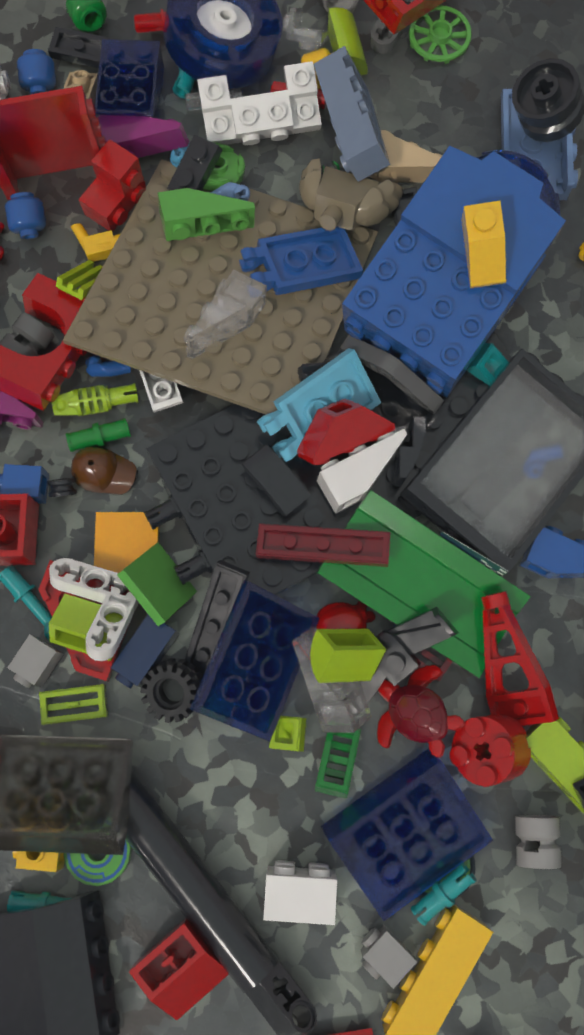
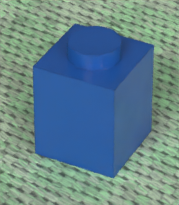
(25, 480)

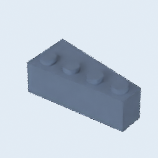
(352, 115)

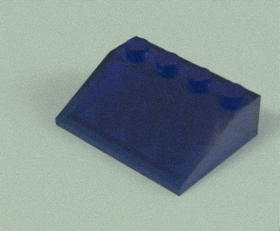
(253, 662)
(406, 833)

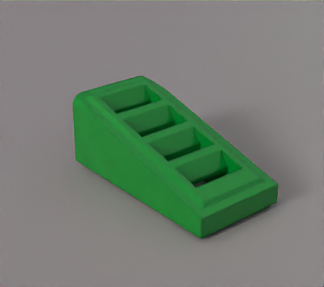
(332, 788)

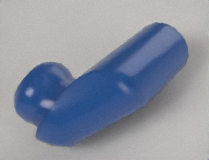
(97, 368)

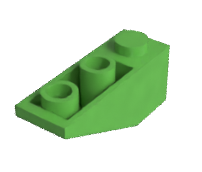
(200, 213)

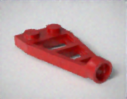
(528, 705)

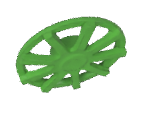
(440, 35)

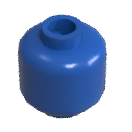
(36, 71)
(25, 215)

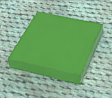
(156, 584)

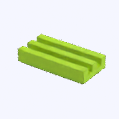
(79, 277)
(101, 701)

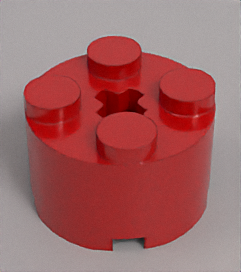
(490, 750)

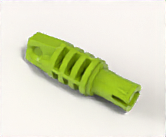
(93, 400)

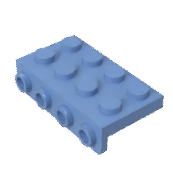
(553, 156)

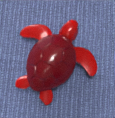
(417, 712)

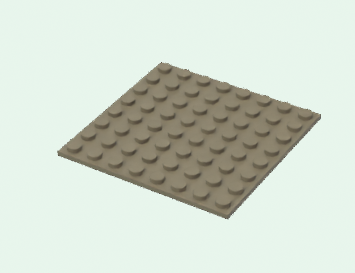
(158, 288)

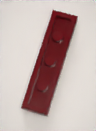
(323, 545)

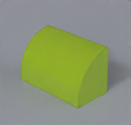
(344, 32)
(73, 620)
(345, 655)

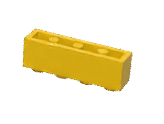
(438, 976)

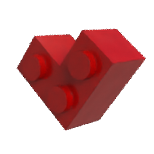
(116, 187)

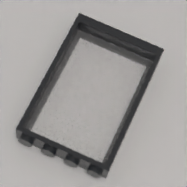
(505, 463)

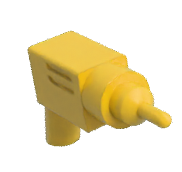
(95, 246)

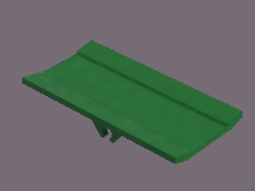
(421, 576)

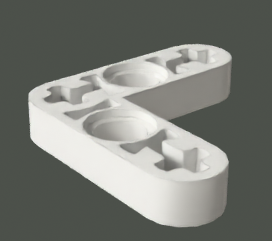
(111, 602)

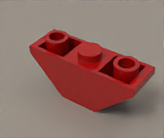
(340, 430)

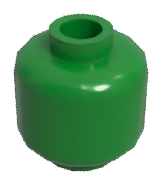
(87, 14)

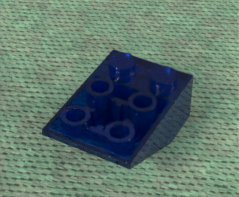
(129, 78)

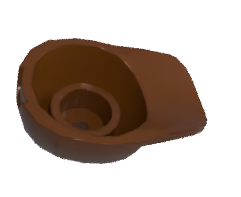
(107, 475)

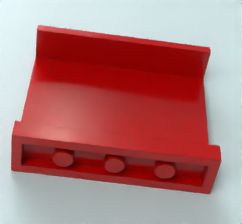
(46, 135)

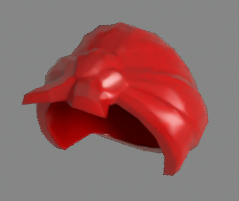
(344, 616)

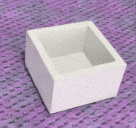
(300, 893)

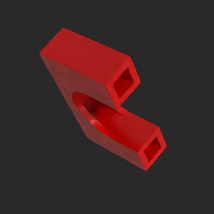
(39, 378)

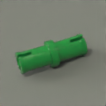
(98, 435)

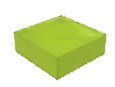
(289, 734)

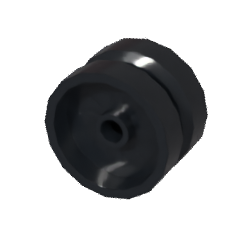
(548, 100)

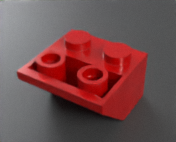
(178, 971)

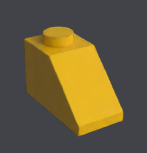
(484, 244)

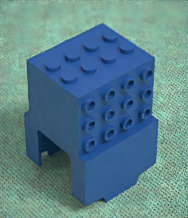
(418, 286)

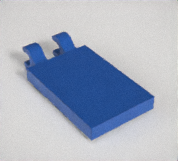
(303, 260)

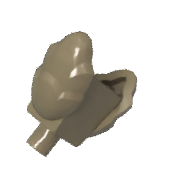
(343, 200)

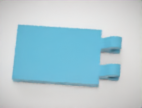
(296, 408)

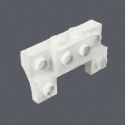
(261, 115)

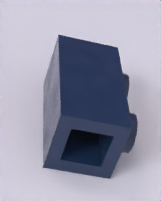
(143, 652)

